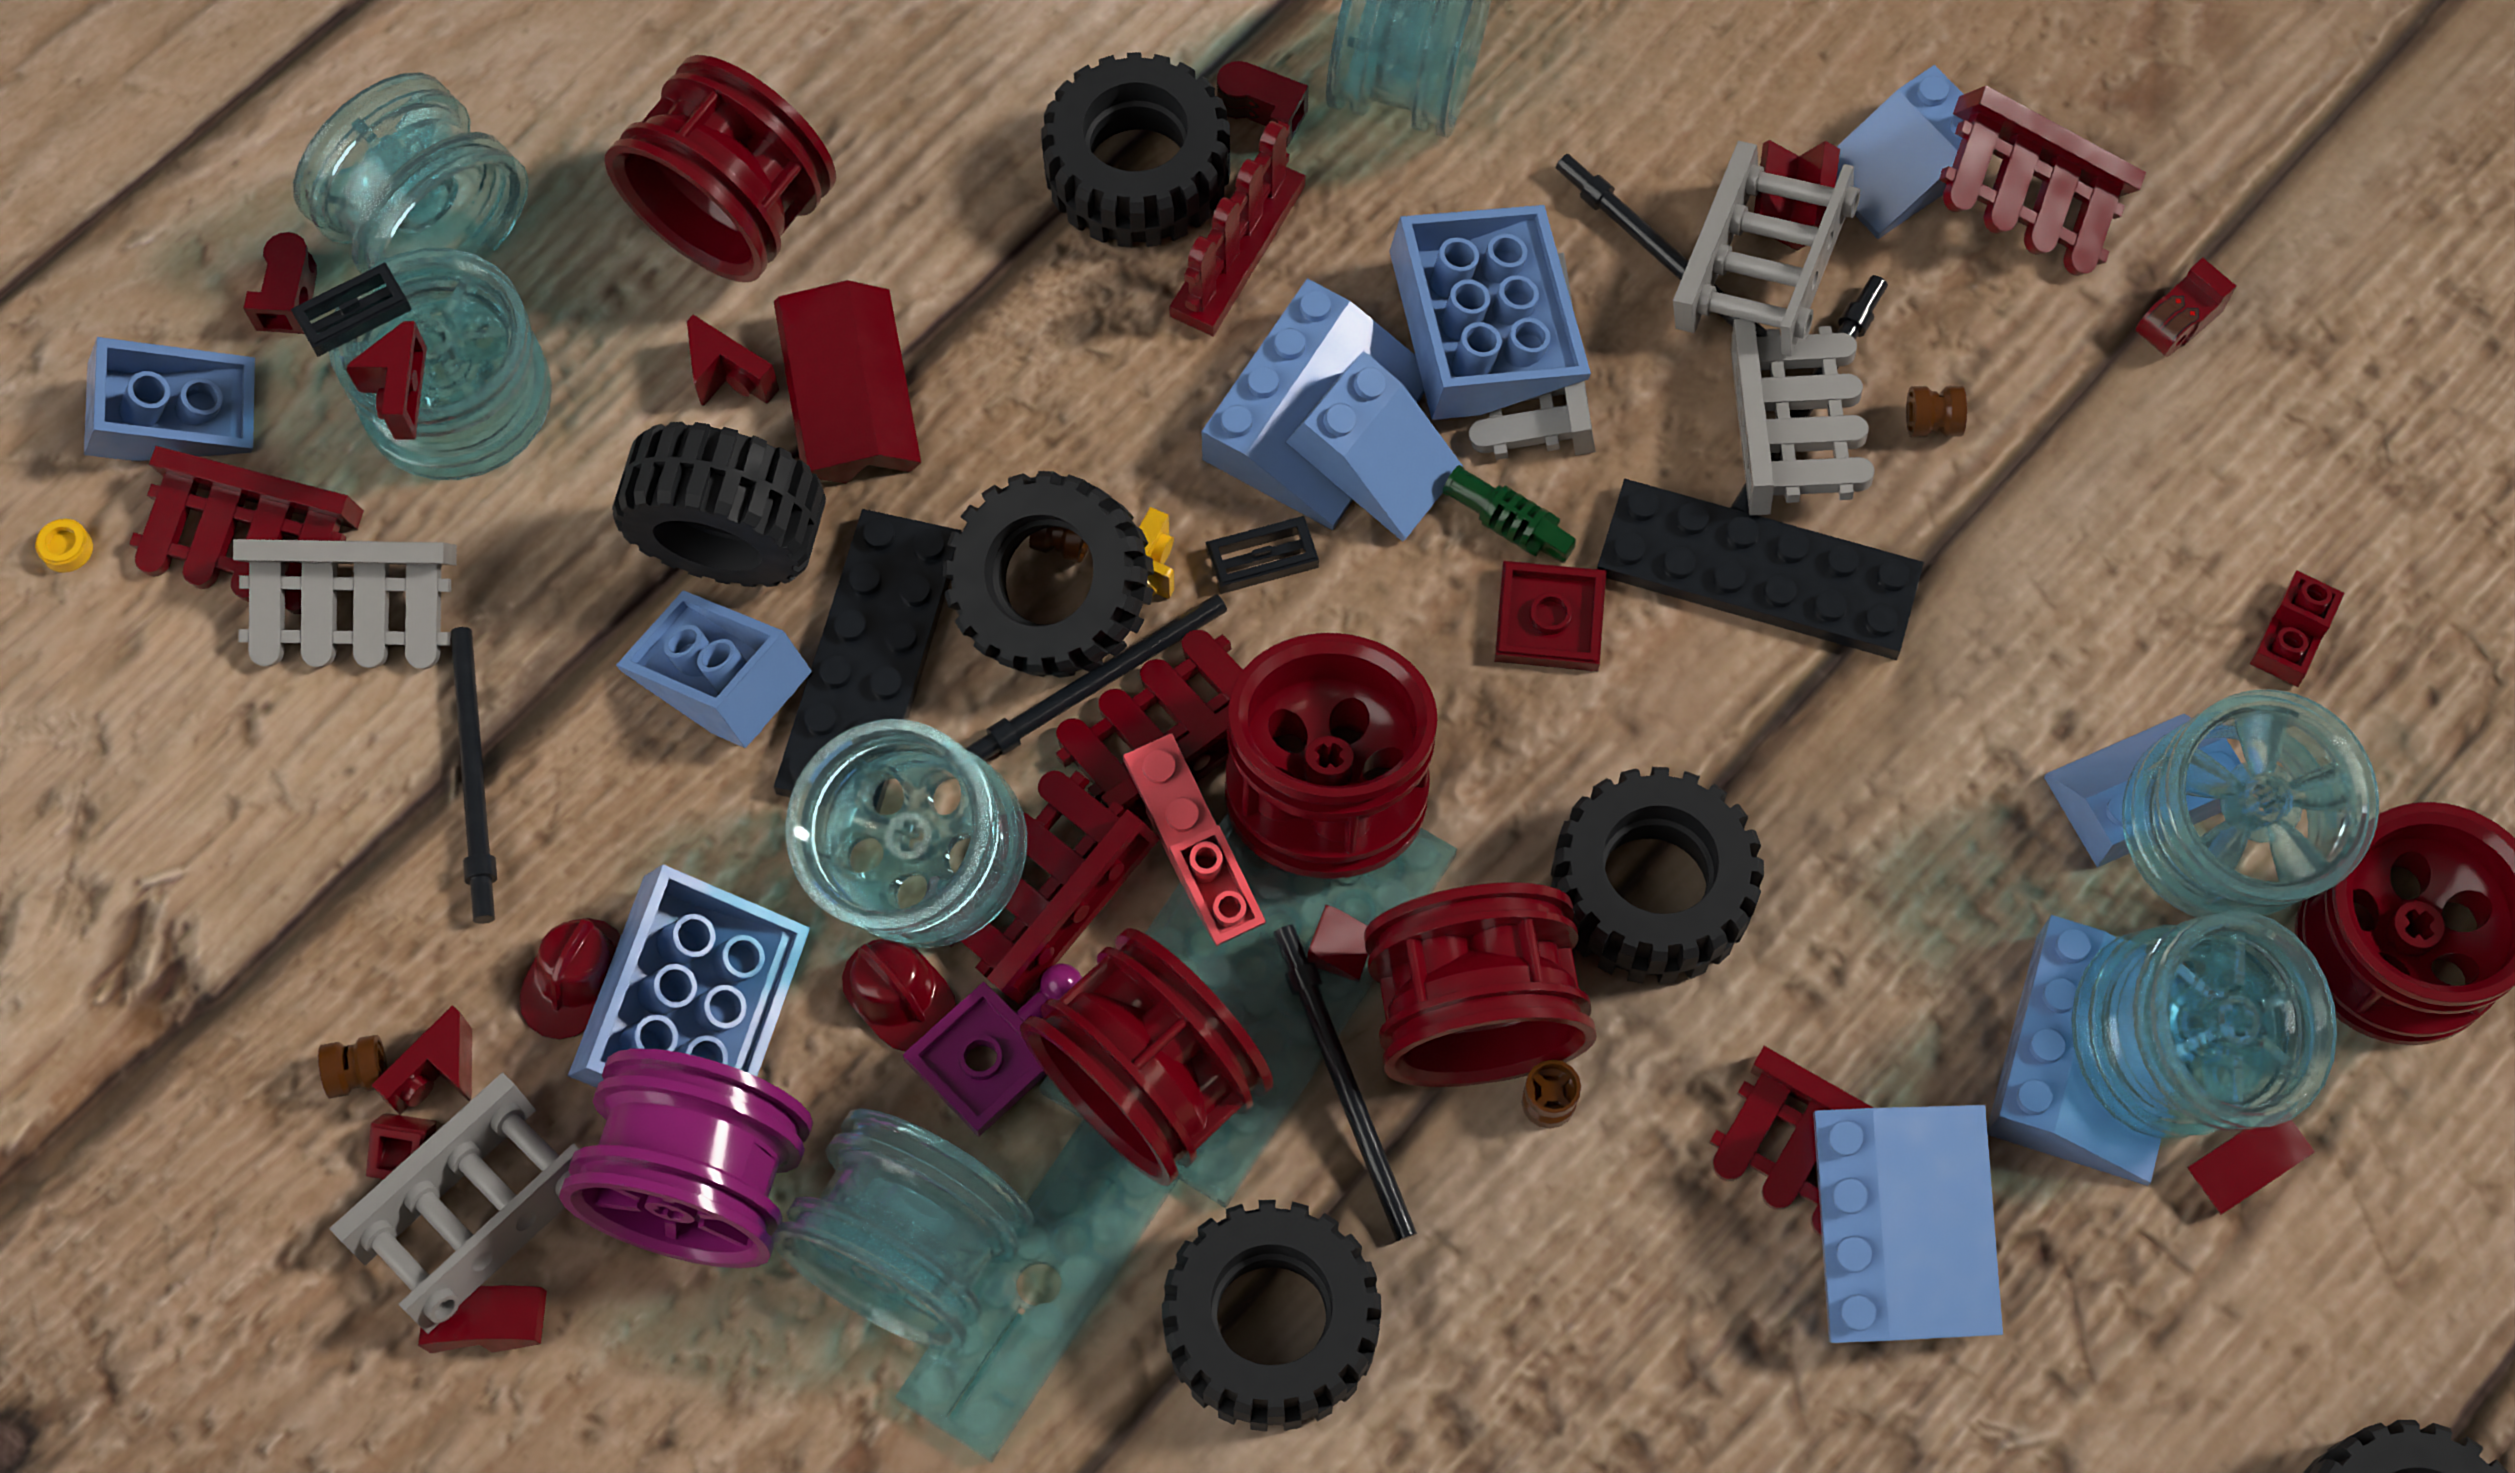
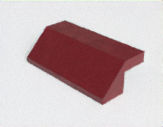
(846, 380)

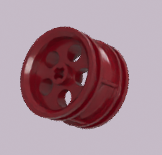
(721, 168)
(1315, 806)
(2456, 860)
(1478, 984)
(1147, 1055)

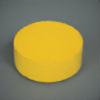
(64, 545)

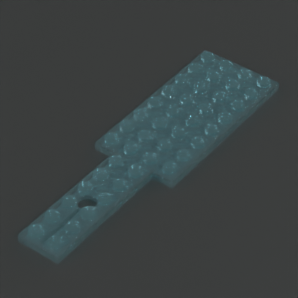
(1096, 1202)

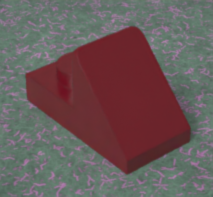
(721, 359)
(395, 372)
(440, 1050)

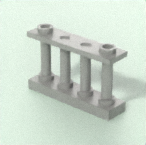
(1730, 217)
(429, 1173)

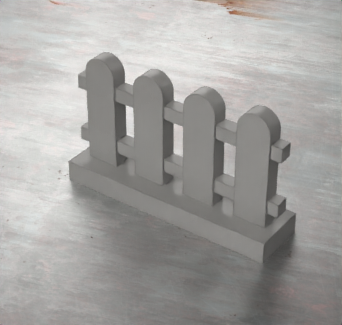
(1539, 426)
(1792, 435)
(319, 599)

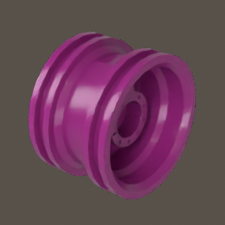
(687, 1158)

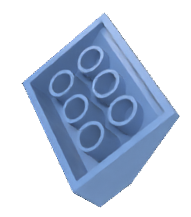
(1486, 308)
(1282, 385)
(692, 977)
(2041, 1089)
(1907, 1223)

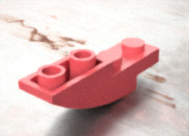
(1193, 840)

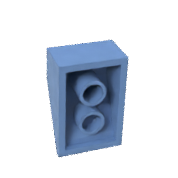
(1903, 151)
(167, 399)
(1377, 446)
(717, 667)

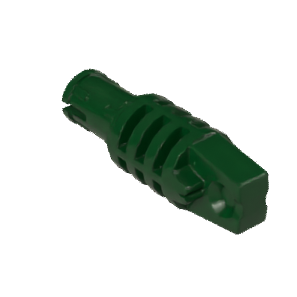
(1511, 515)

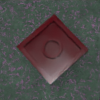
(1550, 616)

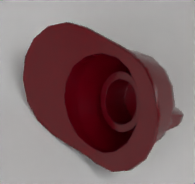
(567, 977)
(896, 992)

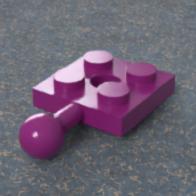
(986, 1021)

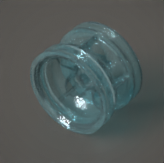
(836, 811)

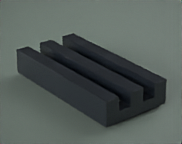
(355, 315)
(1267, 571)

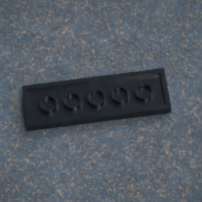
(1760, 569)
(872, 637)

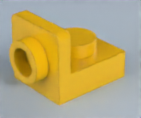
(1156, 530)

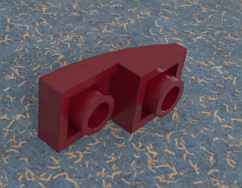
(2297, 628)
(2249, 1163)
(493, 1318)

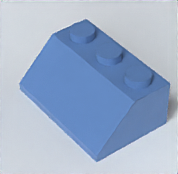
(2095, 786)

